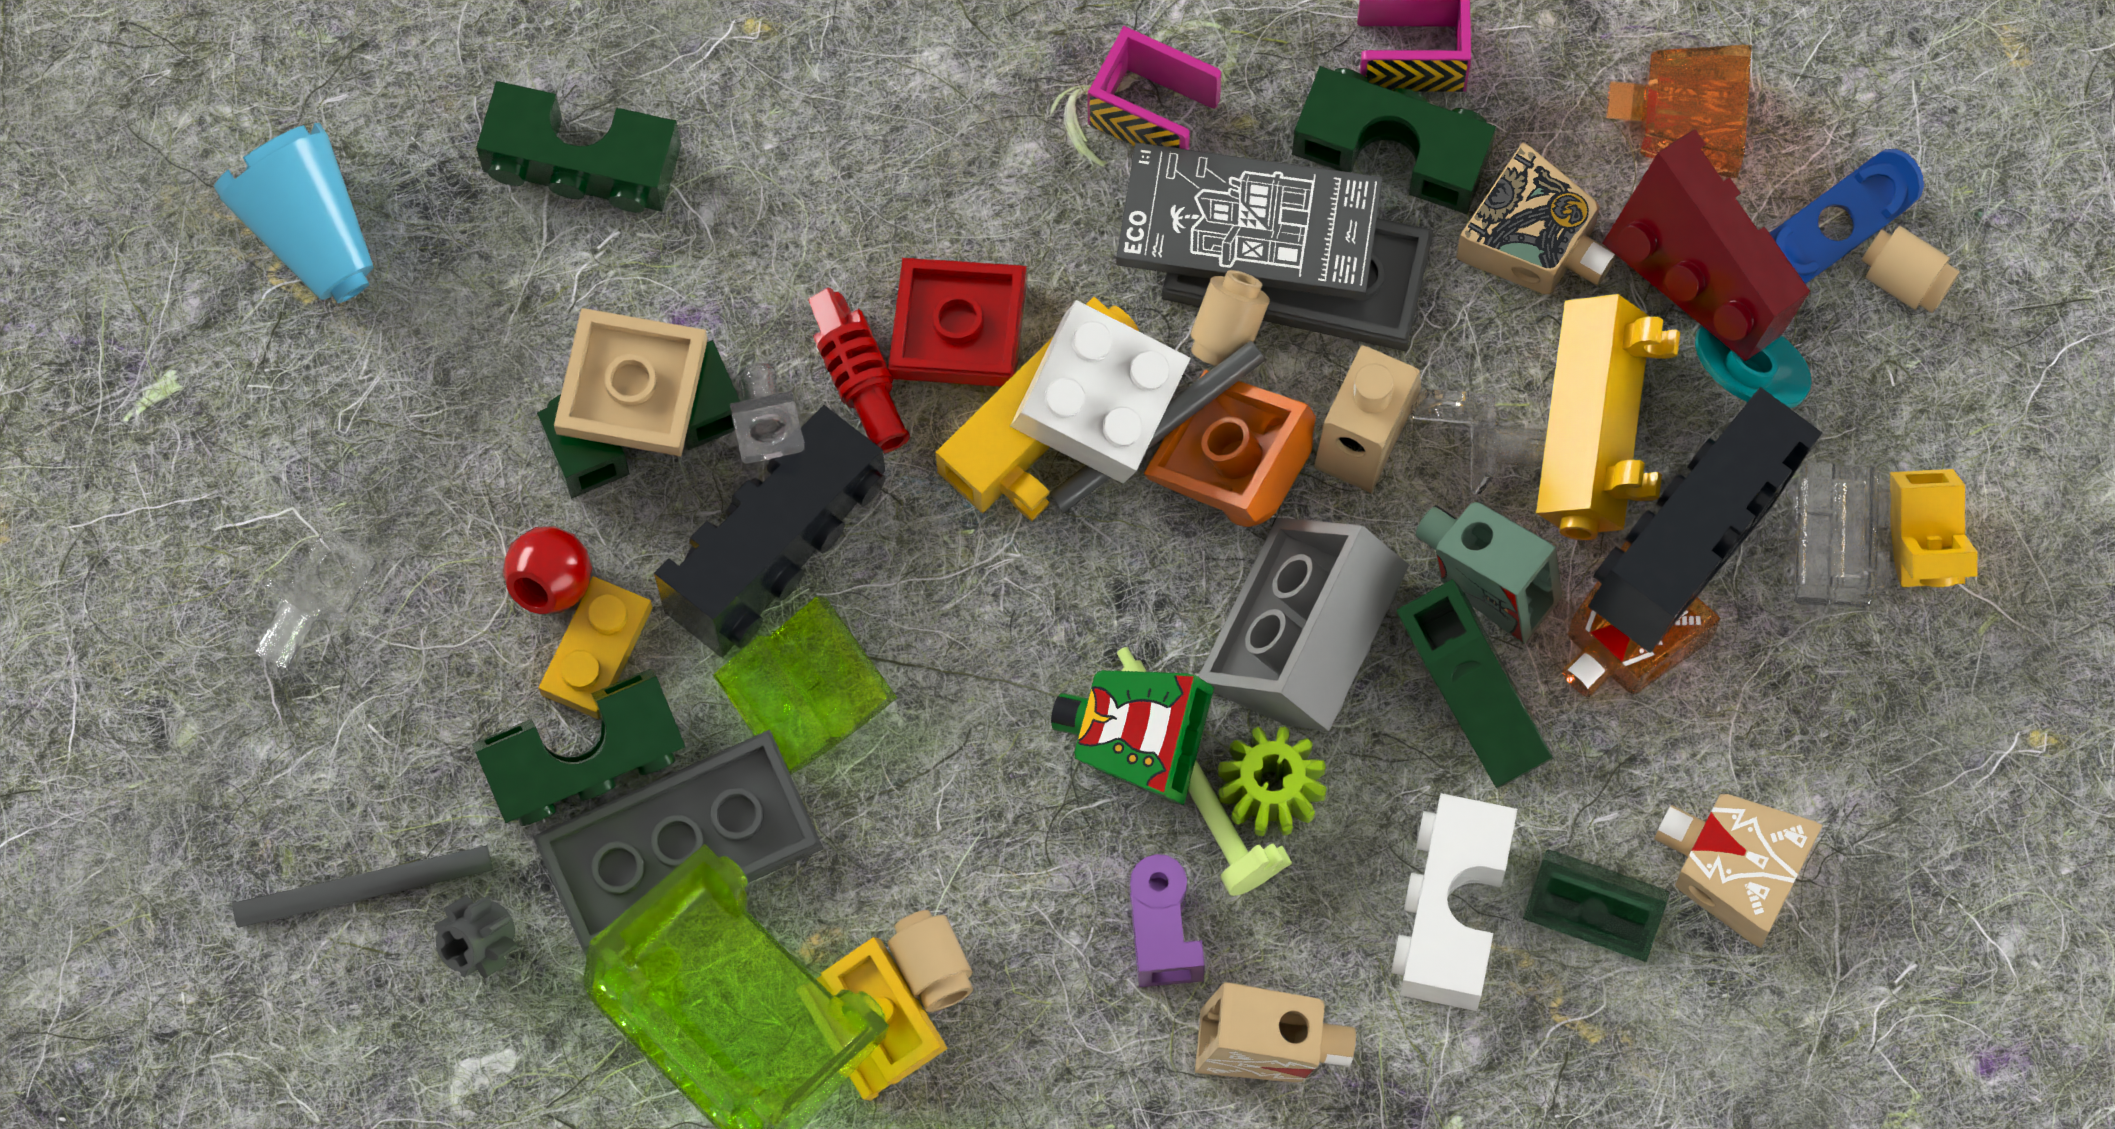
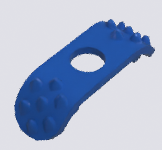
(1871, 197)

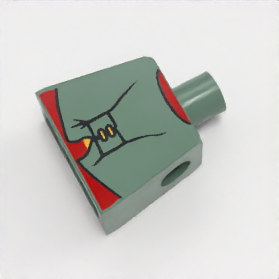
(1497, 564)

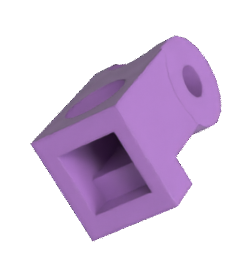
(1156, 902)

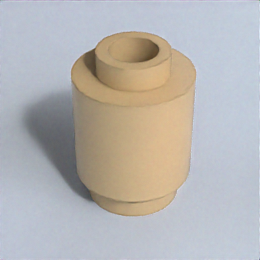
(1909, 269)
(1228, 316)
(931, 960)

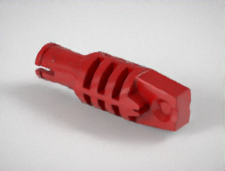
(857, 368)

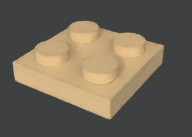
(631, 382)

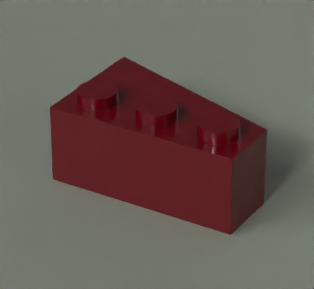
(1705, 251)

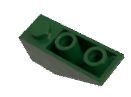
(1474, 683)

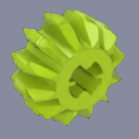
(1276, 756)

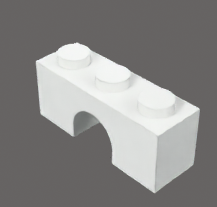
(1464, 845)

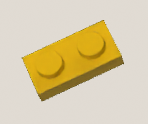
(595, 645)

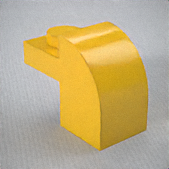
(1930, 529)

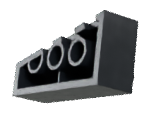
(1702, 520)
(771, 534)

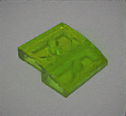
(805, 684)

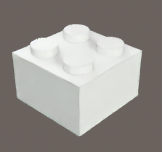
(1100, 392)

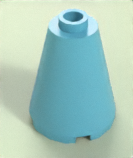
(302, 211)

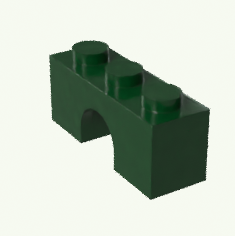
(1350, 113)
(626, 167)
(594, 464)
(633, 734)

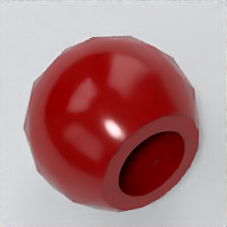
(547, 570)

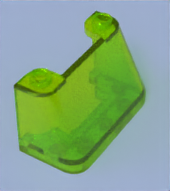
(726, 1002)

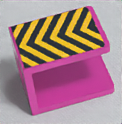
(1161, 65)
(1418, 68)

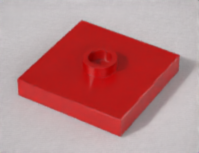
(957, 322)

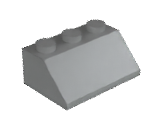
(1304, 621)

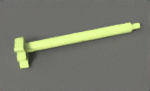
(1246, 868)

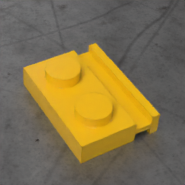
(910, 1035)

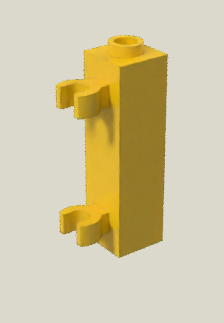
(1596, 414)
(992, 457)

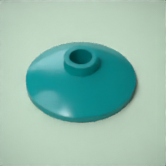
(1775, 368)

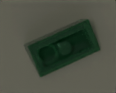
(1596, 905)

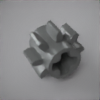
(475, 936)

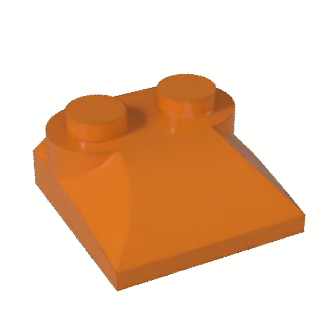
(1237, 453)

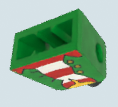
(1139, 727)

